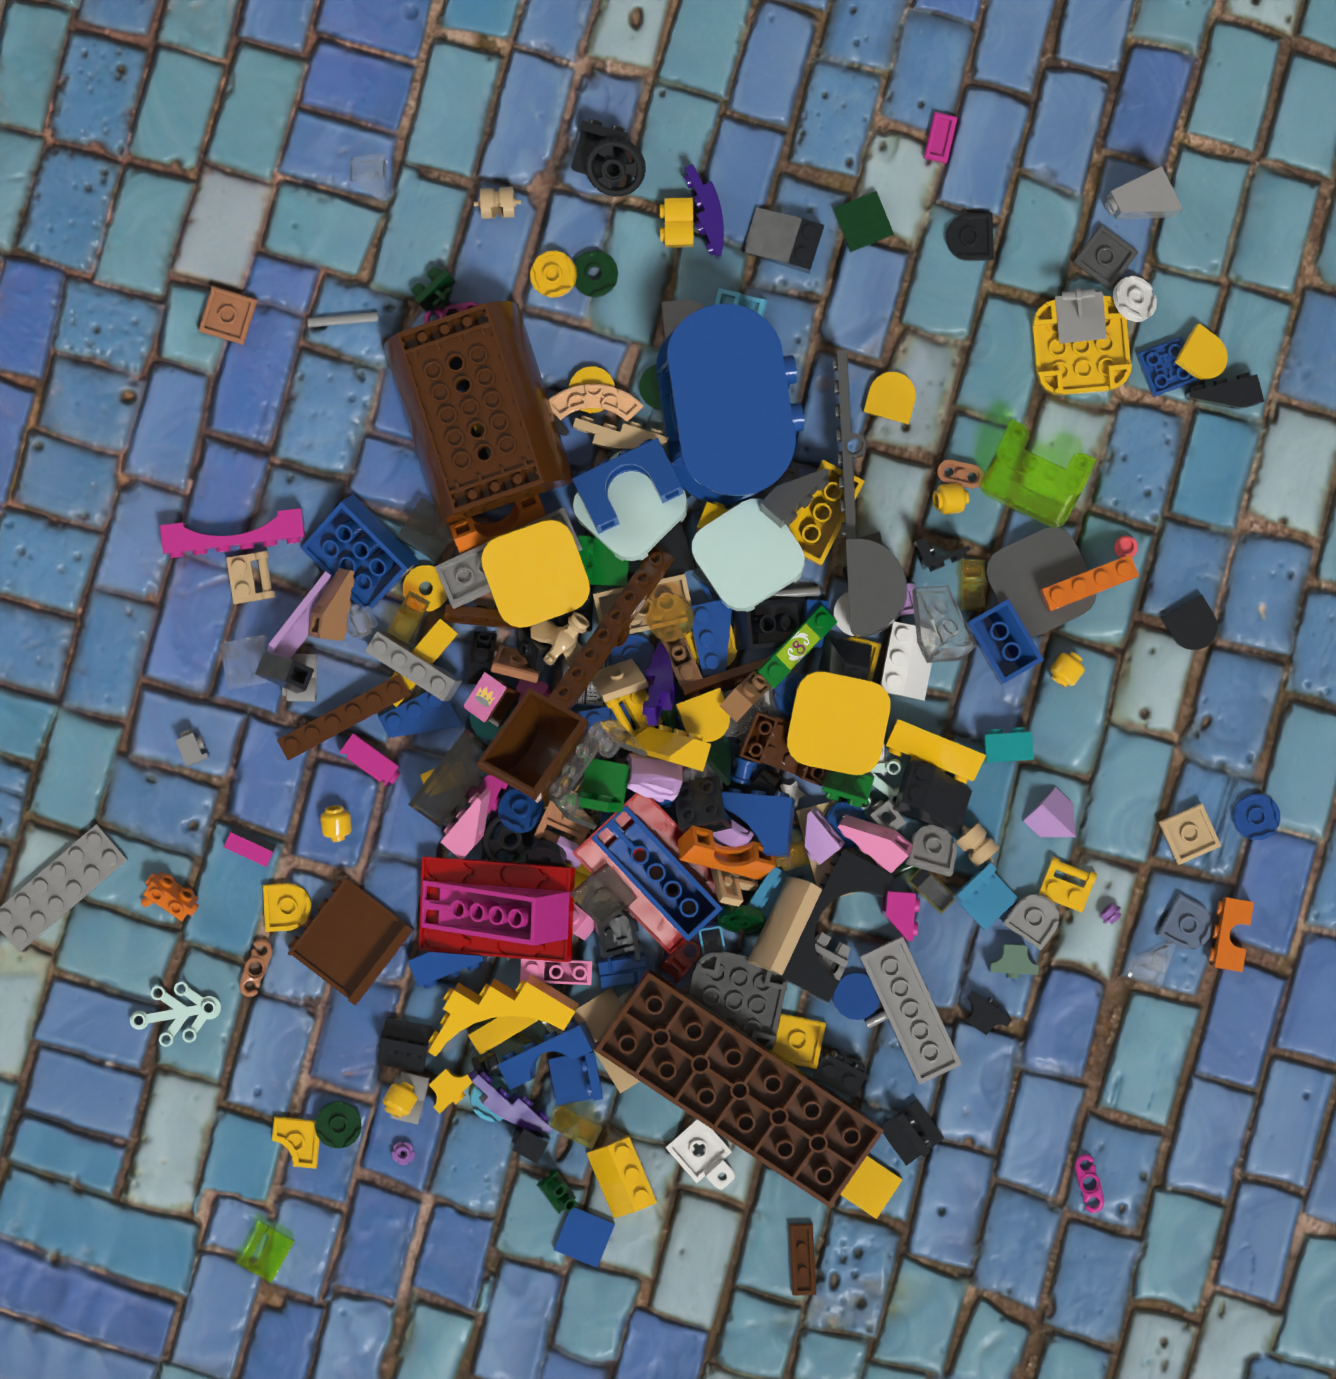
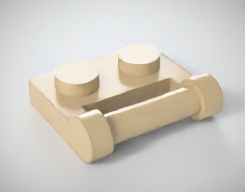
(243, 581)

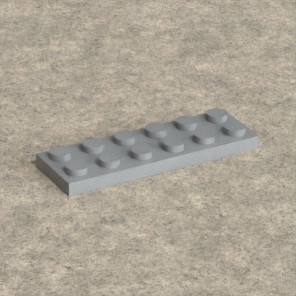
(464, 575)
(59, 887)
(910, 1010)

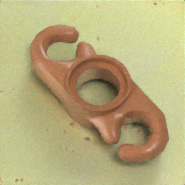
(248, 976)

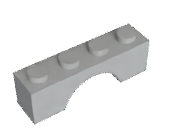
(405, 662)

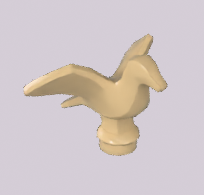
(561, 638)

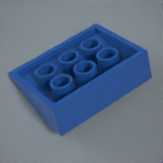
(361, 543)

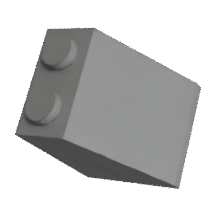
(1144, 198)

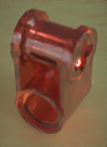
(680, 961)

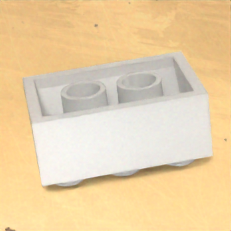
(904, 667)

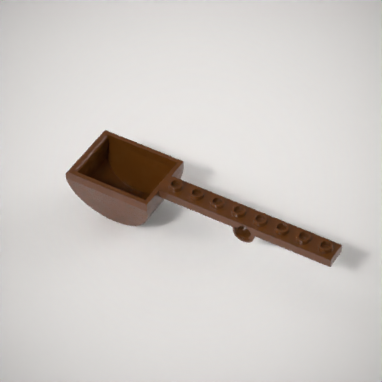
(544, 730)

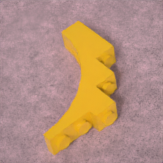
(530, 1000)

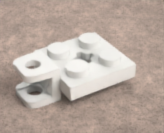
(708, 1164)

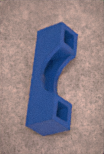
(572, 1042)

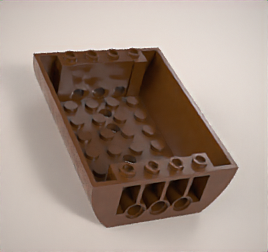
(502, 397)

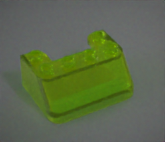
(1032, 482)

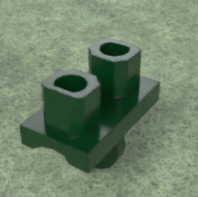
(436, 291)
(557, 1192)

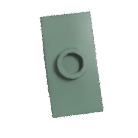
(1014, 961)

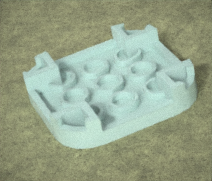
(640, 515)
(747, 556)

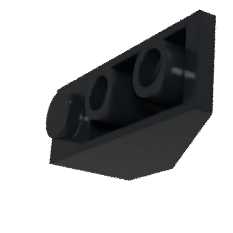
(1233, 394)

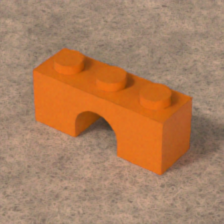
(1224, 953)

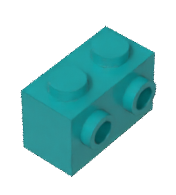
(1008, 746)

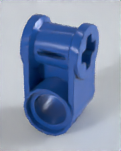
(743, 770)

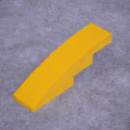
(431, 647)
(498, 1031)

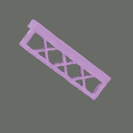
(296, 628)

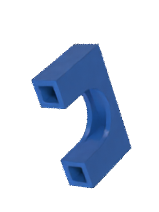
(646, 459)

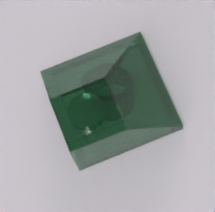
(720, 759)

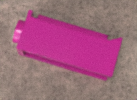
(371, 760)

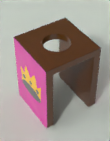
(492, 699)

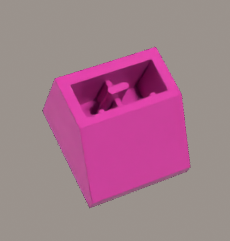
(900, 910)

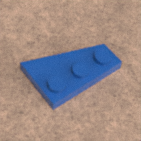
(711, 636)
(419, 716)

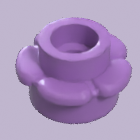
(1110, 913)
(409, 1153)

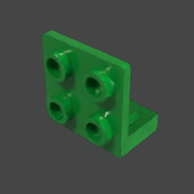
(601, 563)
(604, 786)
(851, 787)

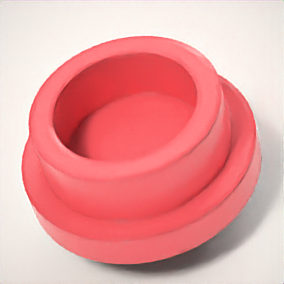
(1125, 546)

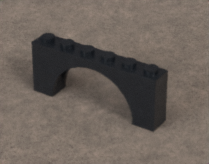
(847, 876)

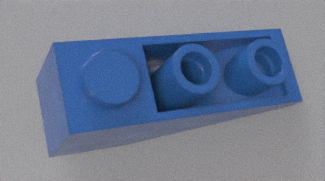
(435, 965)

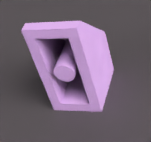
(820, 837)

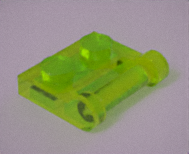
(272, 1254)

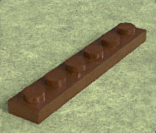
(344, 716)

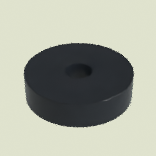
(547, 853)

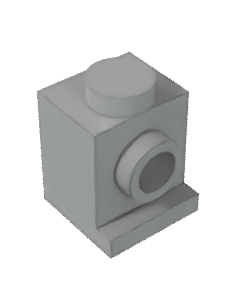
(191, 747)
(895, 820)

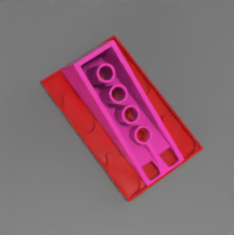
(496, 908)

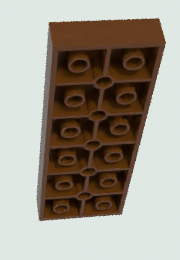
(738, 1087)

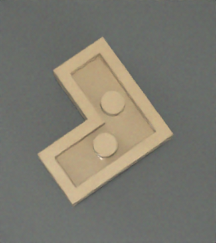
(729, 886)

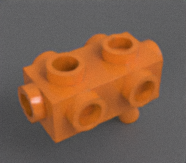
(170, 896)

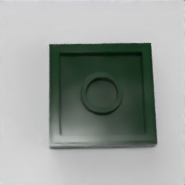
(863, 221)

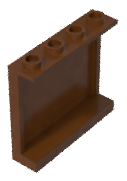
(350, 940)

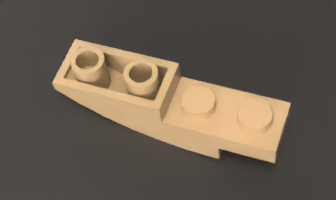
(607, 437)

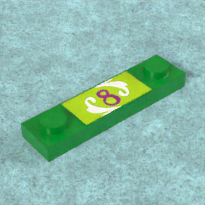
(797, 646)

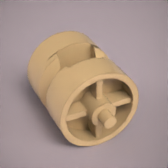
(497, 202)
(975, 842)

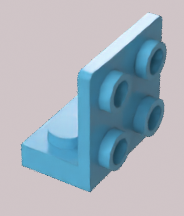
(768, 891)
(985, 896)

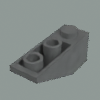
(790, 496)

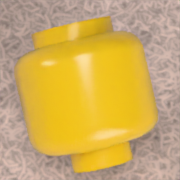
(950, 498)
(1067, 669)
(336, 823)
(399, 1099)

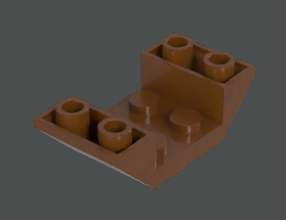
(767, 744)

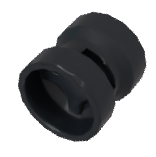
(490, 1062)

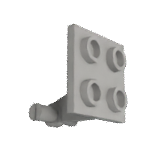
(1080, 316)

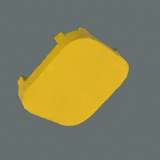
(1085, 364)
(535, 573)
(838, 723)

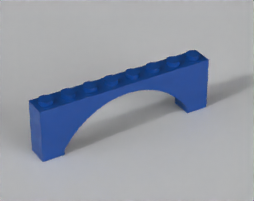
(766, 815)

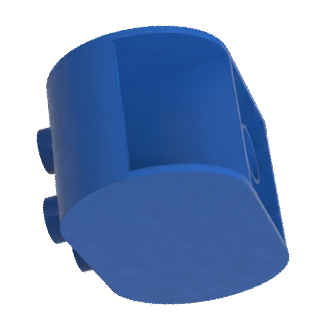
(727, 403)

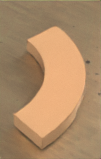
(597, 397)

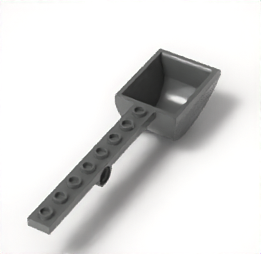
(874, 574)

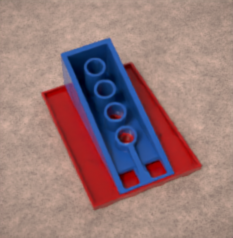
(645, 855)

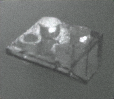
(241, 661)

